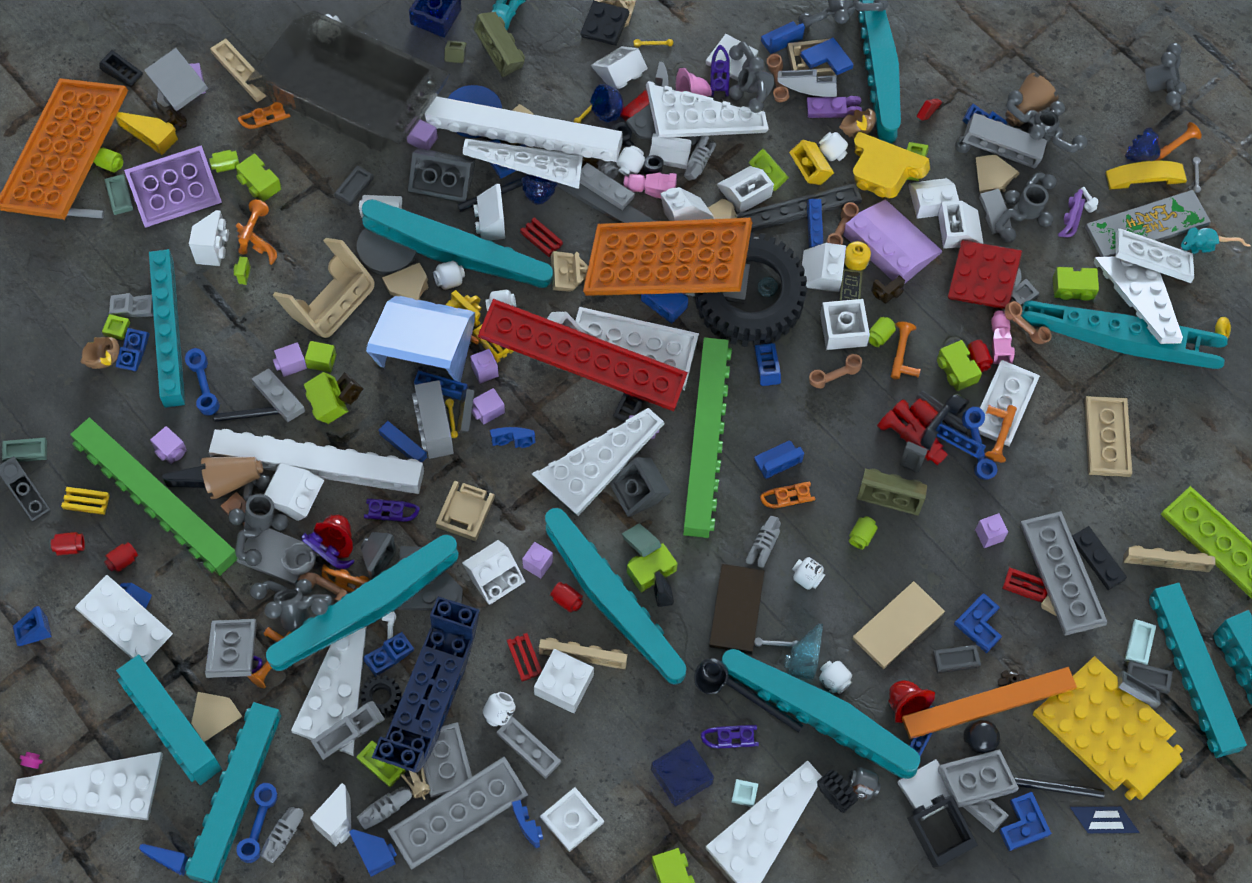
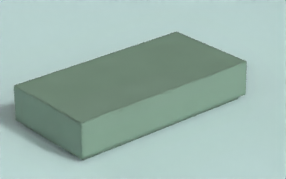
(118, 194)
(25, 449)
(641, 540)

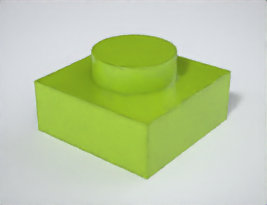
(242, 270)
(116, 327)

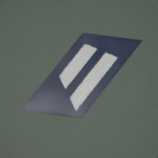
(1104, 819)

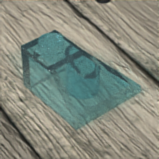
(805, 655)

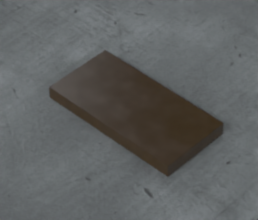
(736, 608)

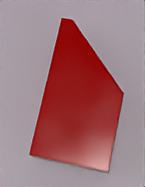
(928, 108)

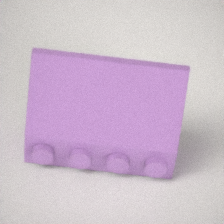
(173, 186)
(893, 240)

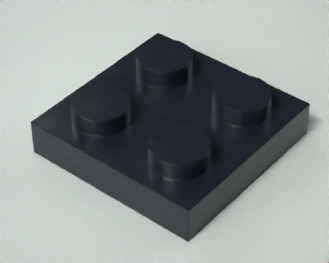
(604, 23)

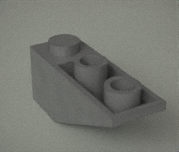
(23, 489)

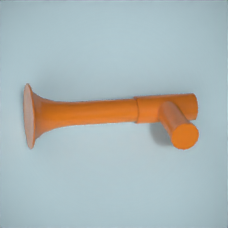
(1192, 132)
(258, 209)
(898, 367)
(996, 453)
(259, 677)

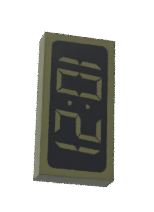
(850, 285)

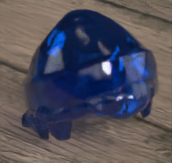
(607, 103)
(1145, 147)
(538, 189)

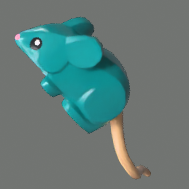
(1205, 240)

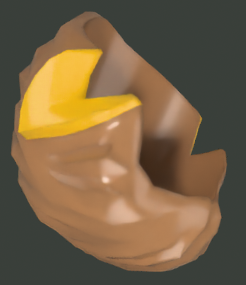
(861, 122)
(100, 353)

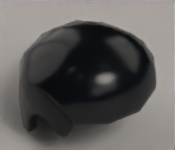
(711, 676)
(982, 736)

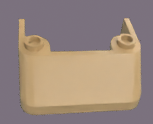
(339, 297)

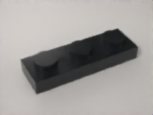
(1098, 558)

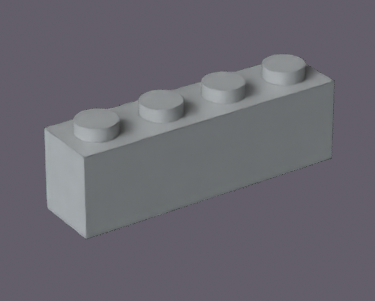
(1004, 140)

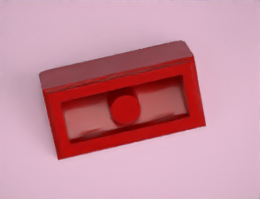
(635, 106)

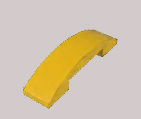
(1146, 171)

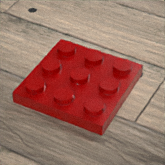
(985, 274)

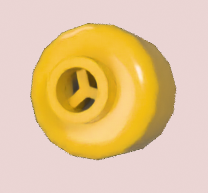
(857, 256)

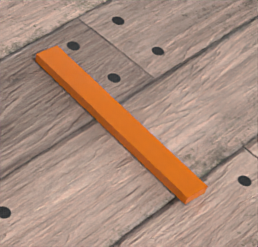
(989, 702)

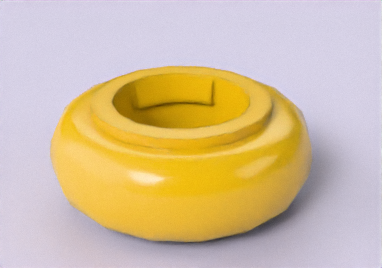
(1223, 326)

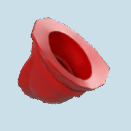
(336, 532)
(908, 698)

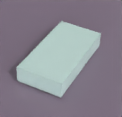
(1140, 642)

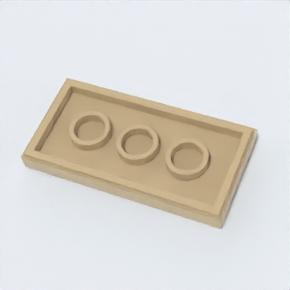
(1108, 436)
(898, 625)

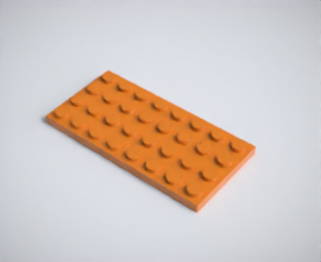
(62, 148)
(668, 257)

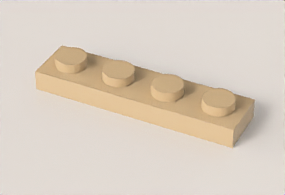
(236, 66)
(1162, 558)
(590, 654)

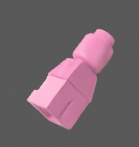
(652, 184)
(1002, 339)

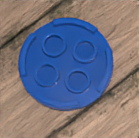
(476, 95)

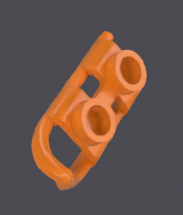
(260, 116)
(259, 244)
(782, 495)
(343, 578)

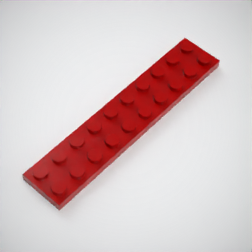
(583, 354)

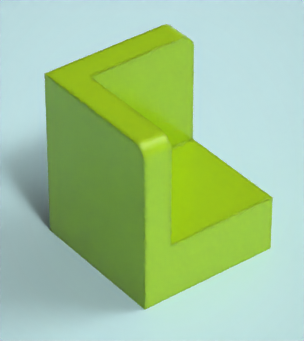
(320, 356)

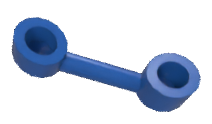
(197, 362)
(984, 468)
(266, 797)

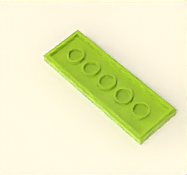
(1213, 535)

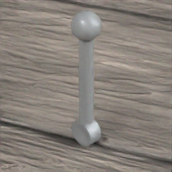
(1196, 161)
(758, 642)

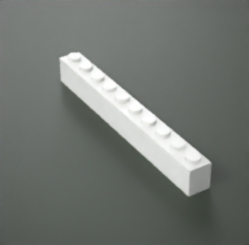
(525, 129)
(323, 462)

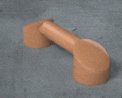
(775, 64)
(848, 212)
(1040, 336)
(852, 366)
(316, 579)

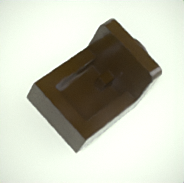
(892, 290)
(349, 388)

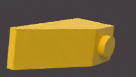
(149, 130)

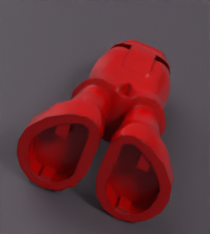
(912, 431)

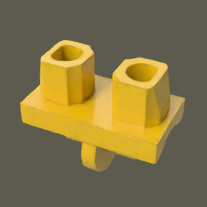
(467, 303)

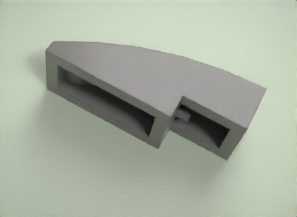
(809, 83)
(347, 730)

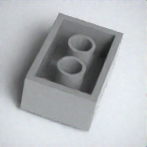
(432, 419)

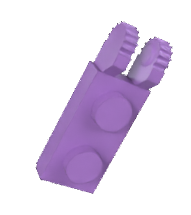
(832, 106)

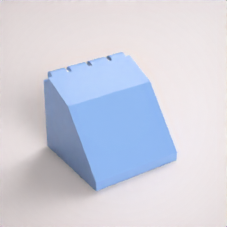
(423, 334)

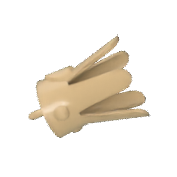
(417, 784)

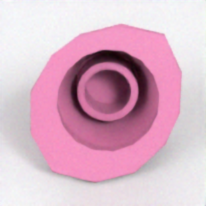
(689, 82)

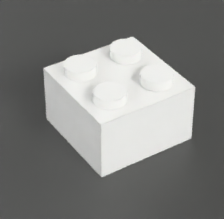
(844, 324)
(564, 681)

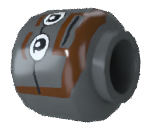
(864, 783)

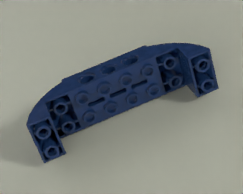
(430, 687)

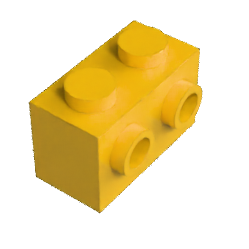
(811, 162)

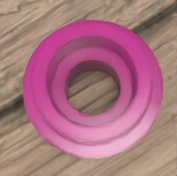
(31, 760)

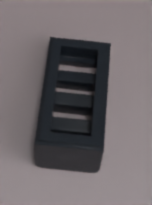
(112, 57)
(624, 399)
(185, 478)
(662, 590)

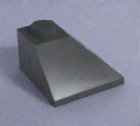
(378, 552)

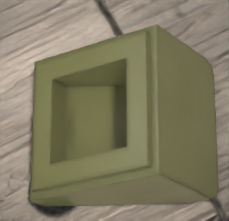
(455, 51)

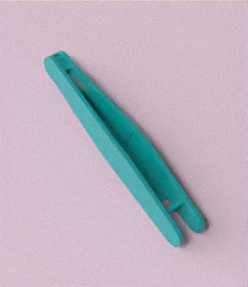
(883, 72)
(451, 244)
(1124, 334)
(612, 597)
(366, 604)
(825, 713)

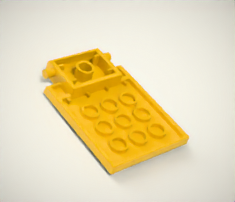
(1112, 731)

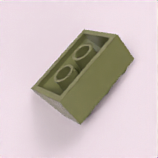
(498, 43)
(892, 491)

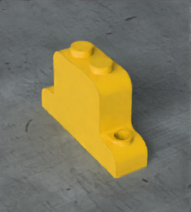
(885, 166)

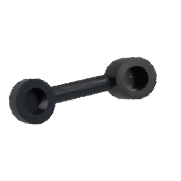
(652, 163)
(955, 406)

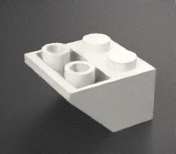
(747, 188)
(958, 223)
(208, 239)
(494, 571)

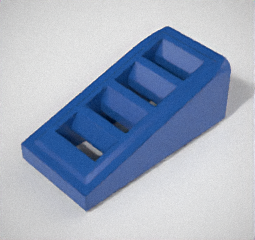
(768, 376)
(171, 859)

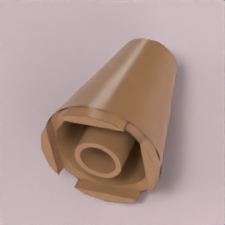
(1037, 96)
(229, 473)

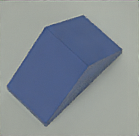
(32, 627)

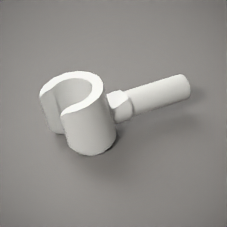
(1091, 204)
(390, 618)

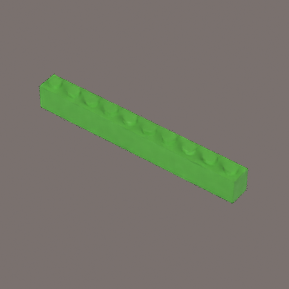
(706, 438)
(154, 496)

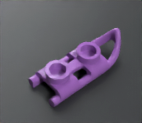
(1072, 218)

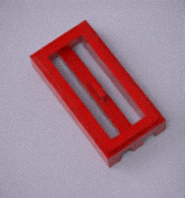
(530, 227)
(1023, 592)
(518, 640)

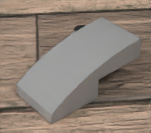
(661, 76)
(994, 208)
(1024, 292)
(128, 306)

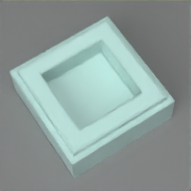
(744, 793)

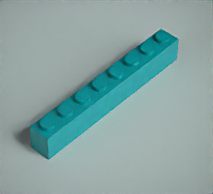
(166, 328)
(1197, 670)
(234, 794)

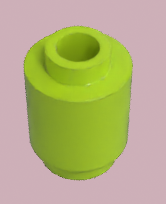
(108, 160)
(224, 161)
(881, 331)
(862, 532)

